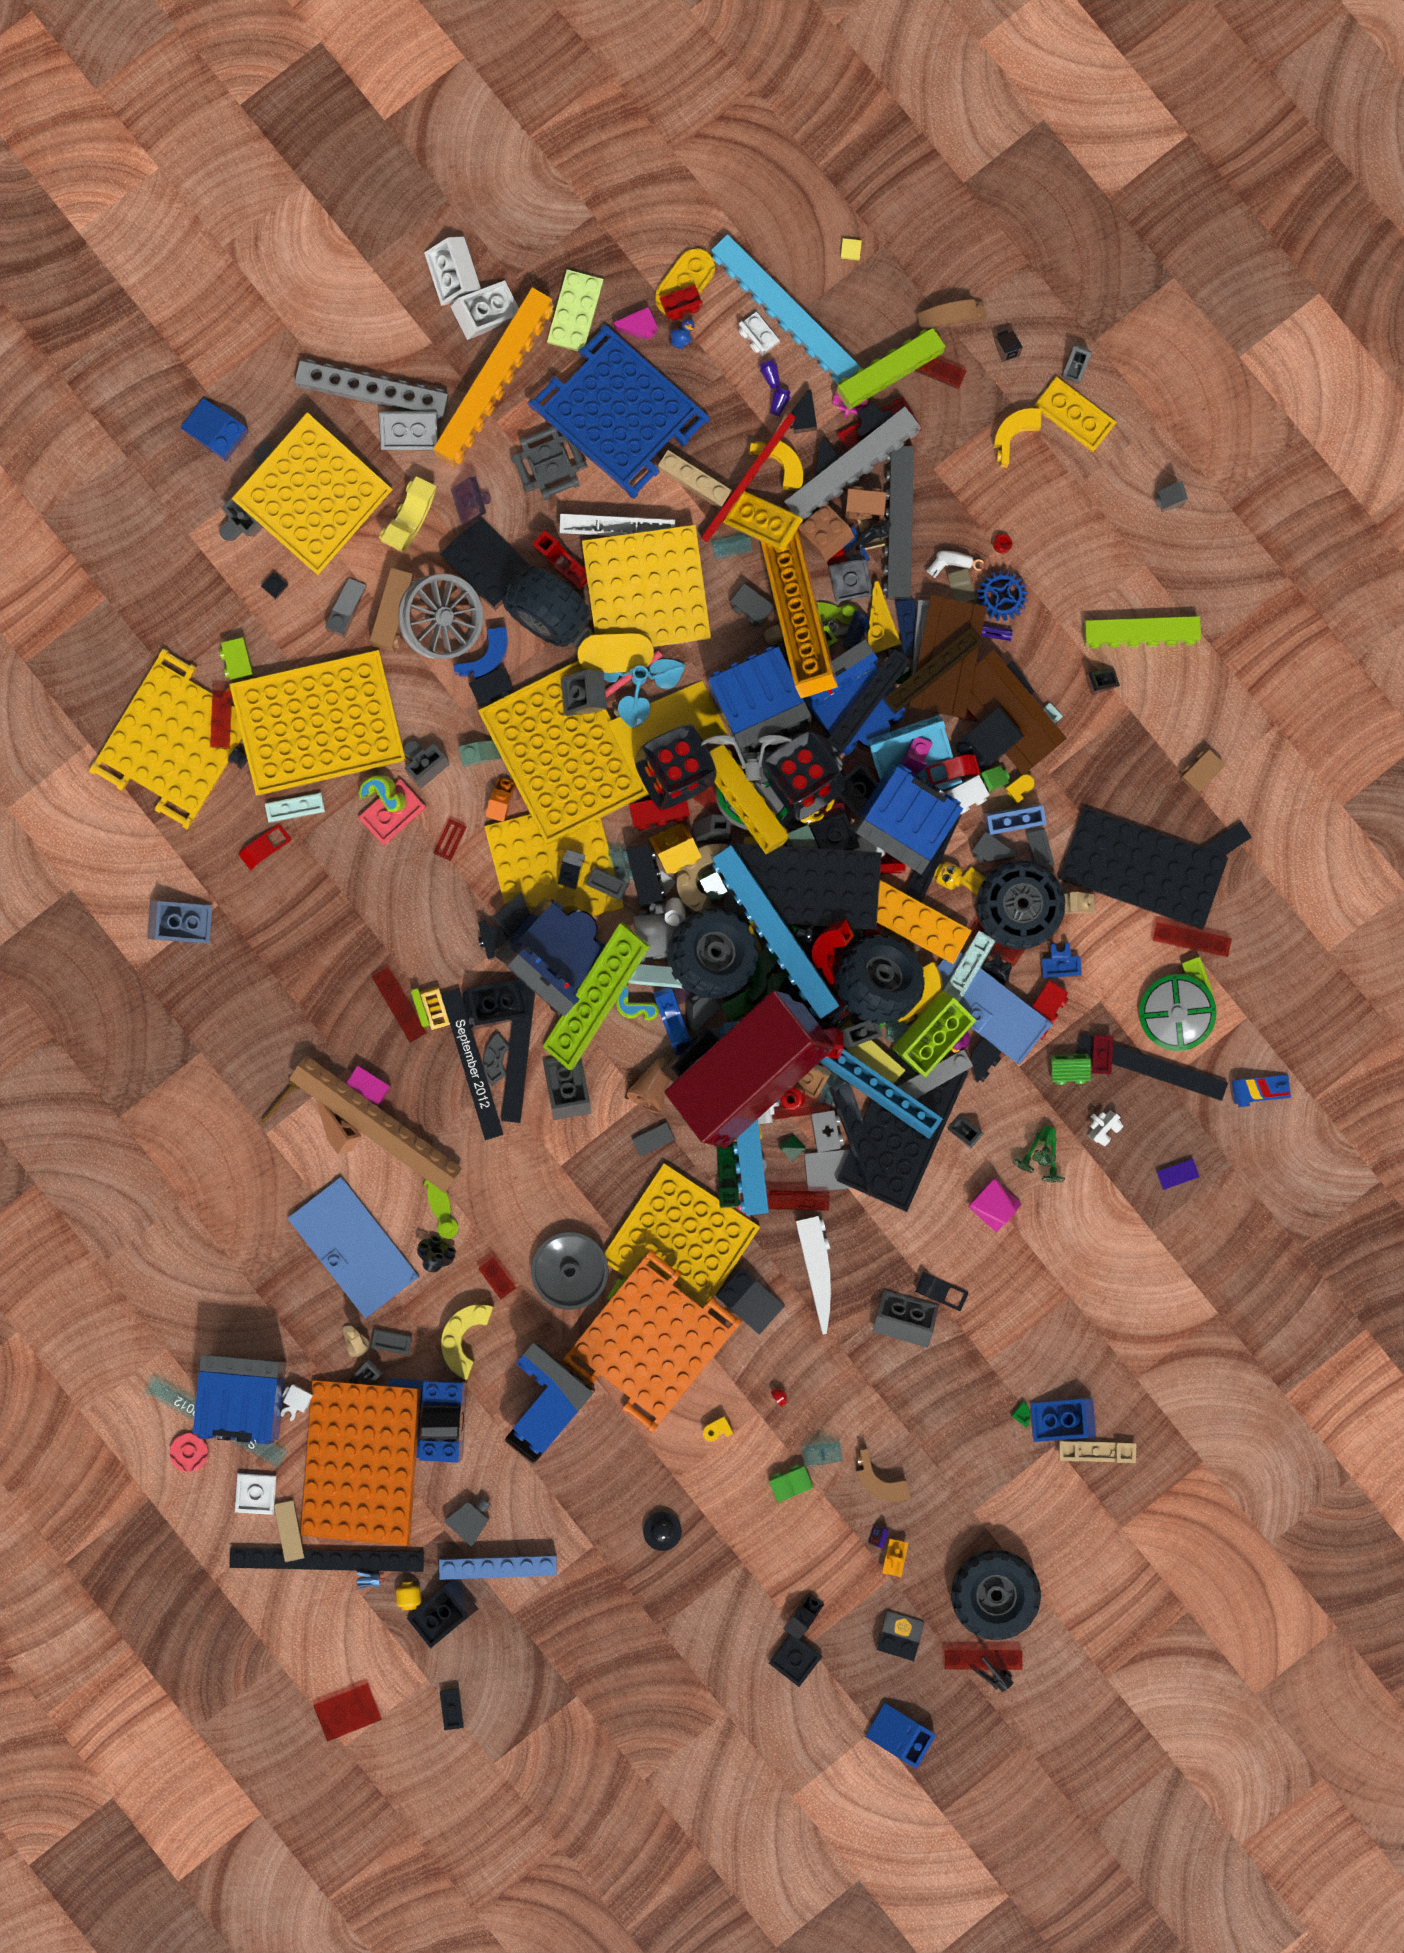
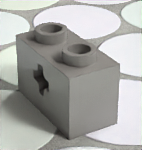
(823, 1142)

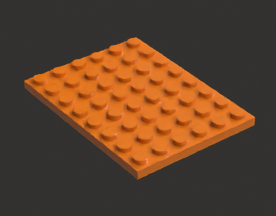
(361, 1462)

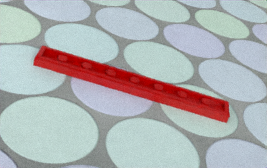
(748, 477)

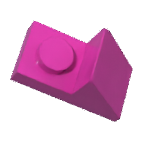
(916, 754)

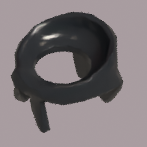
(998, 970)

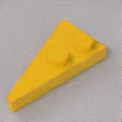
(882, 630)

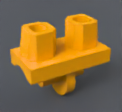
(895, 1557)

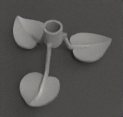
(754, 759)

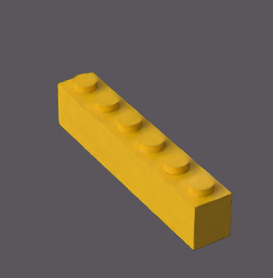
(747, 801)

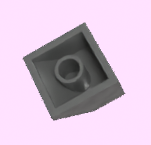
(584, 693)

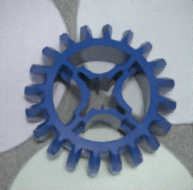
(1009, 600)

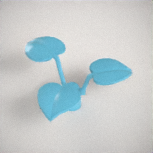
(666, 675)

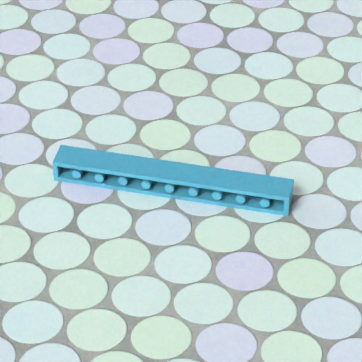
(783, 309)

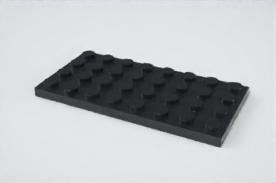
(1143, 868)
(814, 884)
(898, 1146)

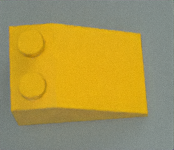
(675, 848)

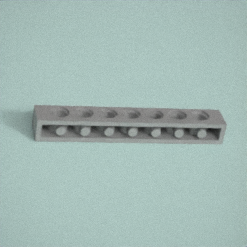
(360, 393)

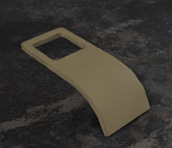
(961, 586)

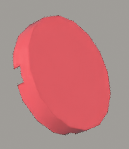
(188, 1452)

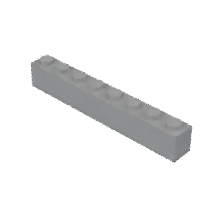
(853, 464)

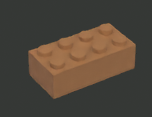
(386, 627)

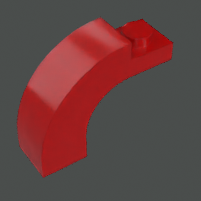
(560, 560)
(823, 955)

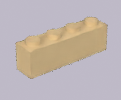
(694, 480)

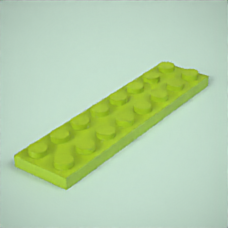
(597, 996)

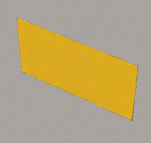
(683, 707)

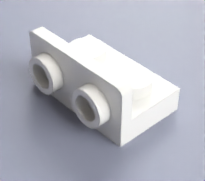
(758, 333)

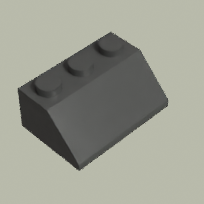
(905, 1318)

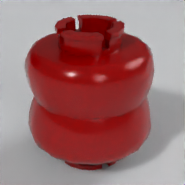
(799, 1095)

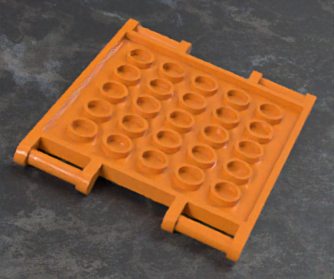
(651, 1340)

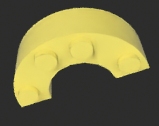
(410, 515)
(453, 1337)

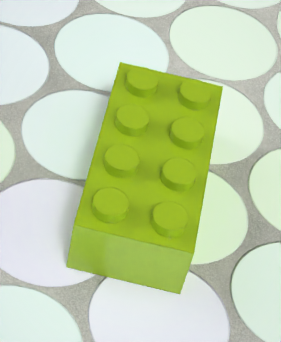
(934, 1034)

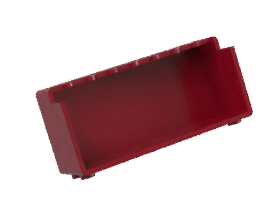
(749, 1069)

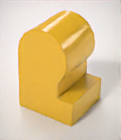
(1022, 785)
(716, 1428)

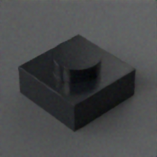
(274, 586)

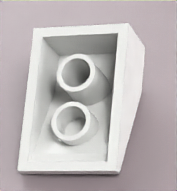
(485, 309)

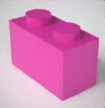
(368, 1086)

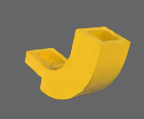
(1020, 421)
(789, 461)
(932, 988)

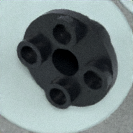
(435, 1253)
(662, 1531)

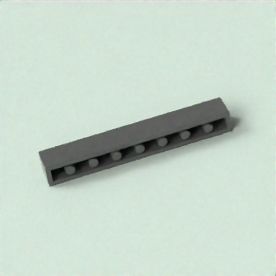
(900, 516)

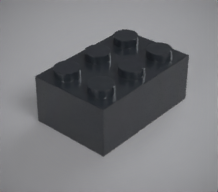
(645, 875)

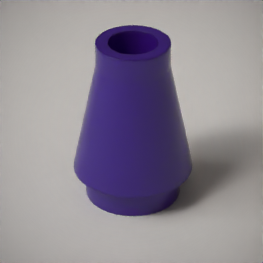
(770, 373)
(779, 401)

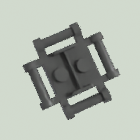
(548, 463)

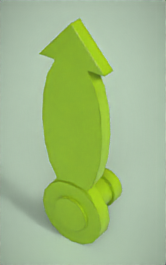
(831, 613)
(441, 1208)

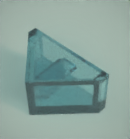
(822, 1454)

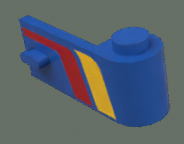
(1260, 1089)

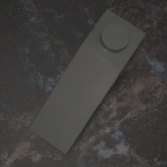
(345, 608)

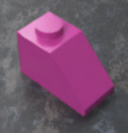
(638, 325)

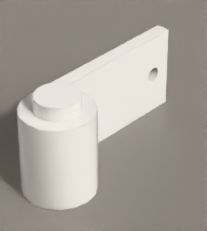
(675, 911)

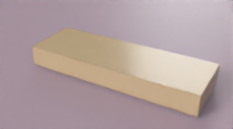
(289, 1531)

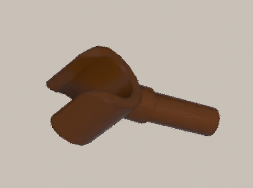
(632, 1078)

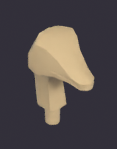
(355, 1342)

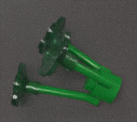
(1043, 1157)

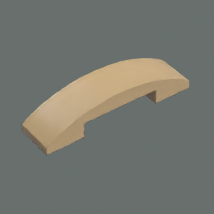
(1097, 1451)

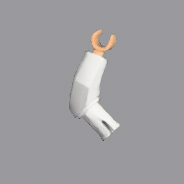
(952, 559)

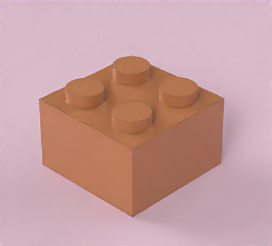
(865, 504)
(826, 532)

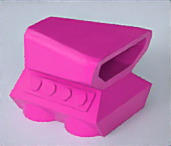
(995, 1205)

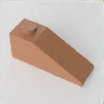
(339, 1132)

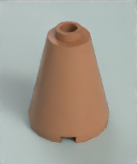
(651, 1087)

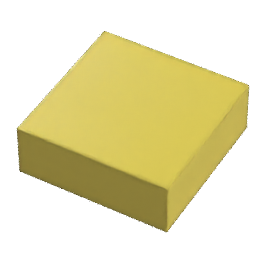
(851, 249)

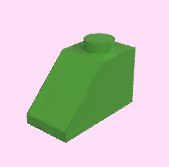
(995, 778)

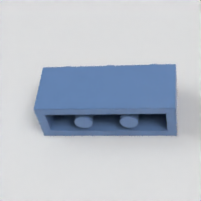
(1015, 819)

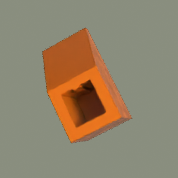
(500, 799)

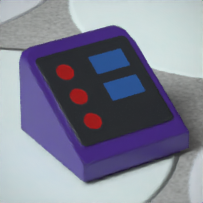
(878, 1536)

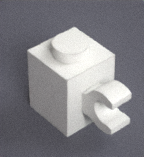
(297, 1400)

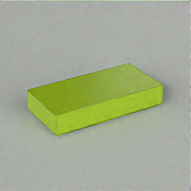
(420, 1008)

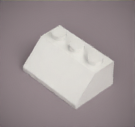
(452, 269)

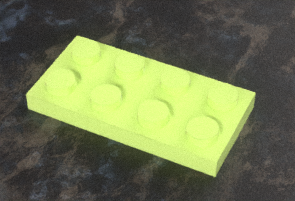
(575, 310)

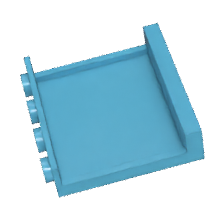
(892, 747)

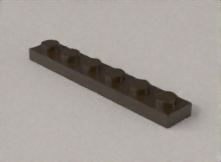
(932, 671)

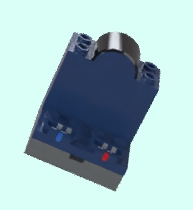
(553, 952)

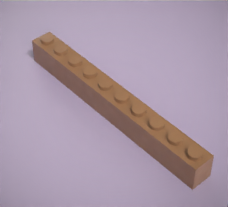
(375, 1123)

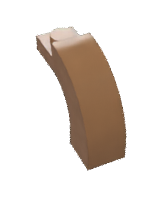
(952, 313)
(883, 1490)

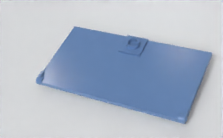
(353, 1247)

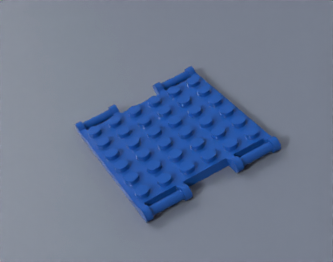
(618, 410)

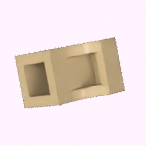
(1079, 903)

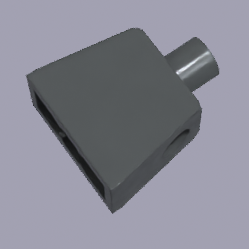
(469, 1520)

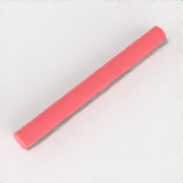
(623, 680)

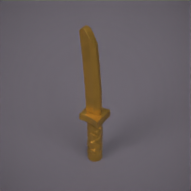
(293, 1086)

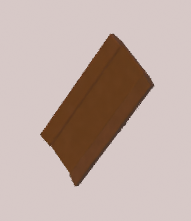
(943, 625)
(998, 687)

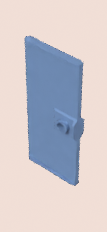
(999, 1013)

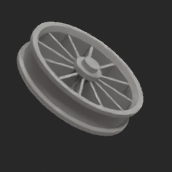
(440, 616)

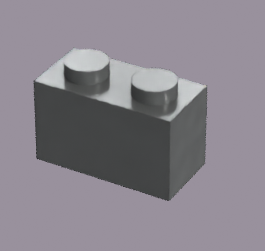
(751, 605)

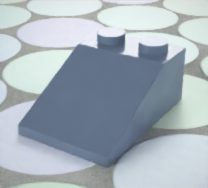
(179, 922)

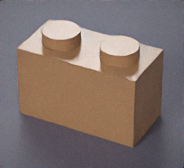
(1203, 771)

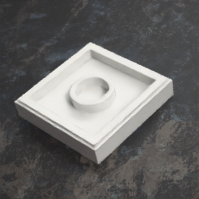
(255, 1493)

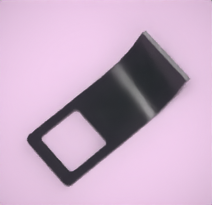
(937, 1290)

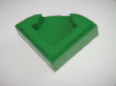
(1022, 1414)

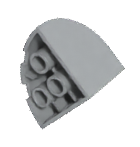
(655, 932)

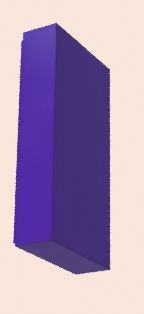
(1178, 1174)

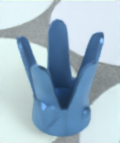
(372, 1579)

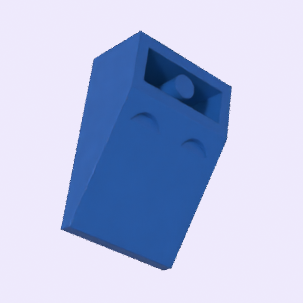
(900, 1735)

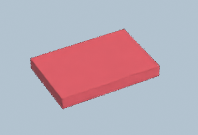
(387, 824)

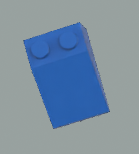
(215, 429)
(1063, 1420)

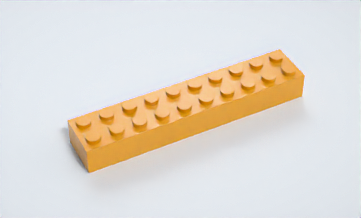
(493, 378)
(799, 618)

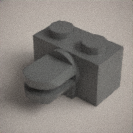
(238, 522)
(424, 763)

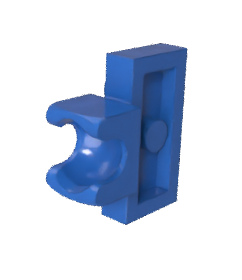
(1061, 964)

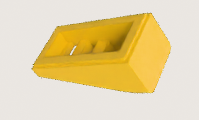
(435, 990)

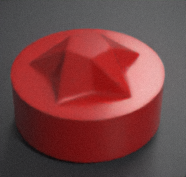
(1002, 543)
(780, 1396)

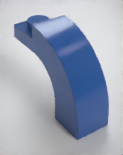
(491, 660)
(672, 1018)

